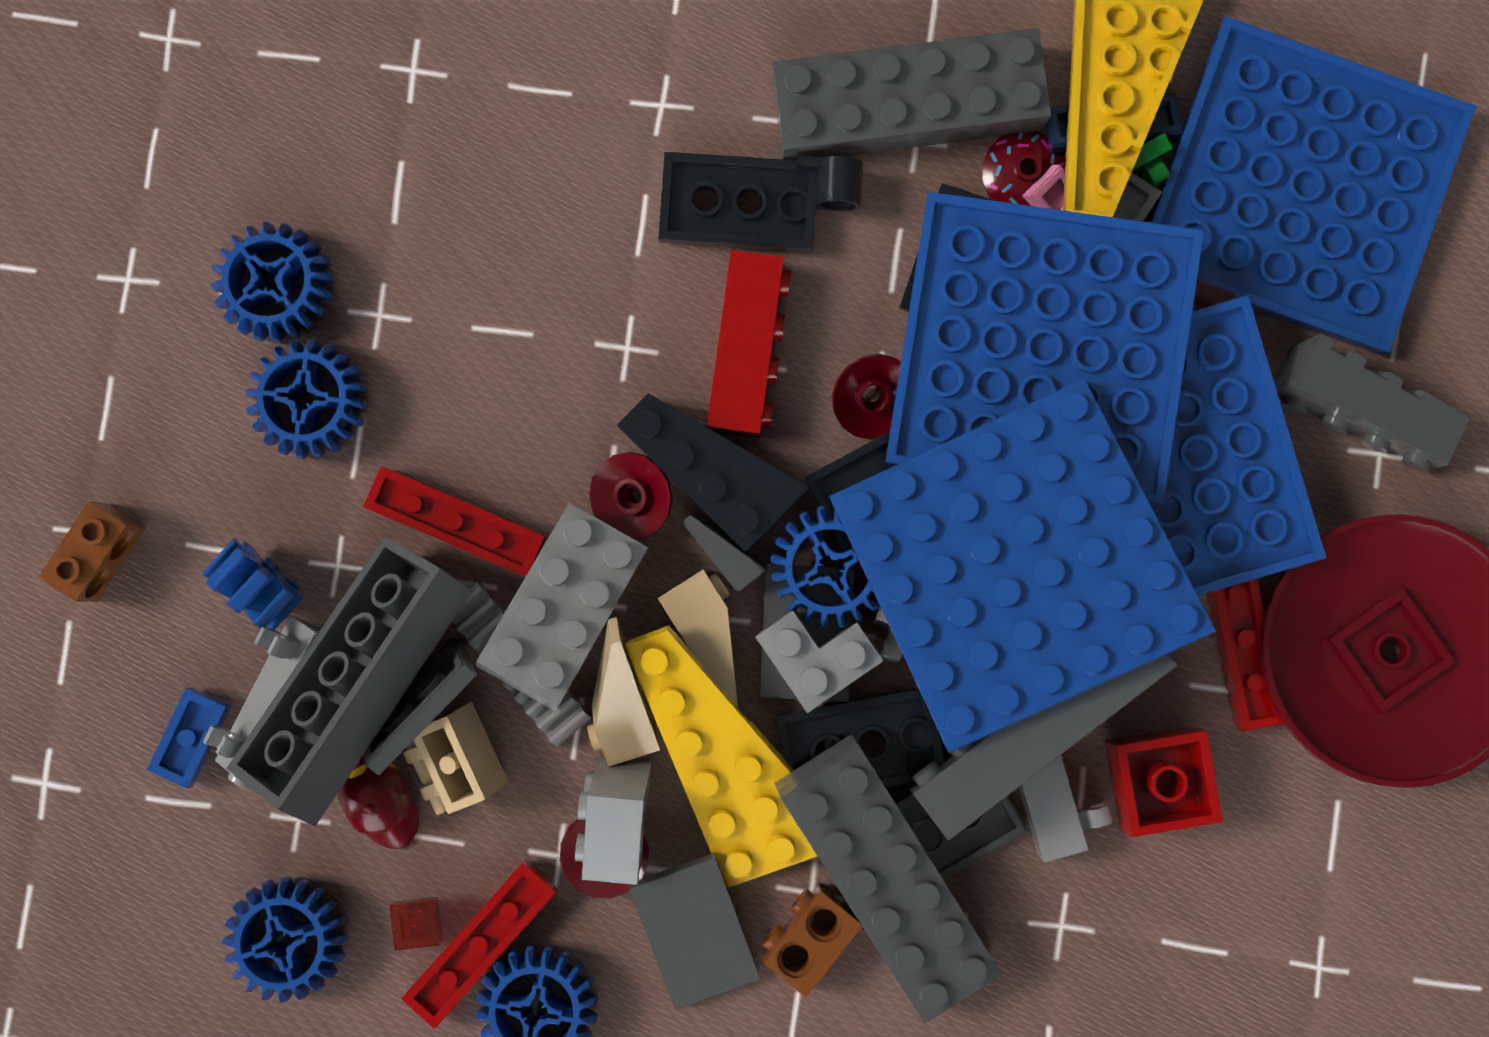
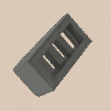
(730, 560)

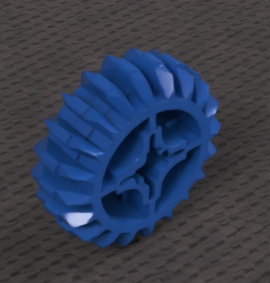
(258, 291)
(306, 381)
(797, 584)
(281, 920)
(517, 1004)

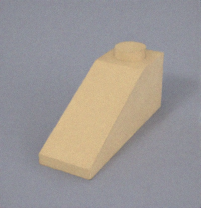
(704, 624)
(619, 706)

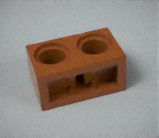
(92, 552)
(822, 945)

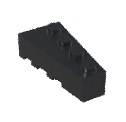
(720, 477)

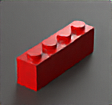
(746, 344)

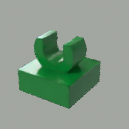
(1149, 161)

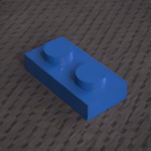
(182, 746)

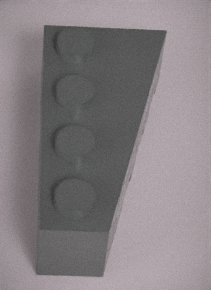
(1369, 404)

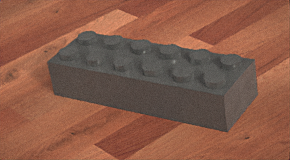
(911, 95)
(348, 682)
(1003, 761)
(887, 878)

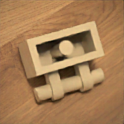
(455, 761)

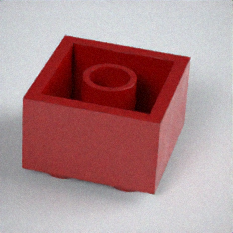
(1163, 781)

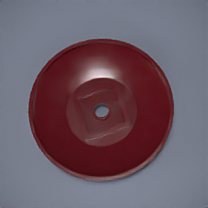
(1323, 662)

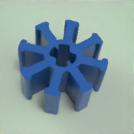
(252, 585)

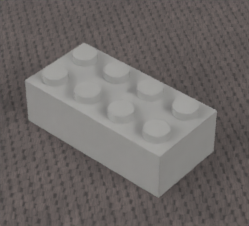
(561, 607)

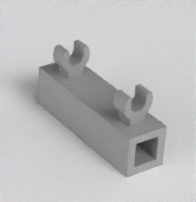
(285, 653)
(1053, 814)

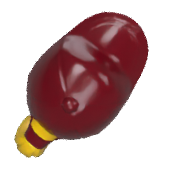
(380, 805)

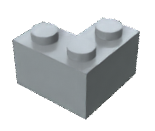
(814, 670)
(615, 816)

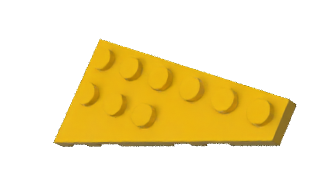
(1117, 81)
(720, 761)

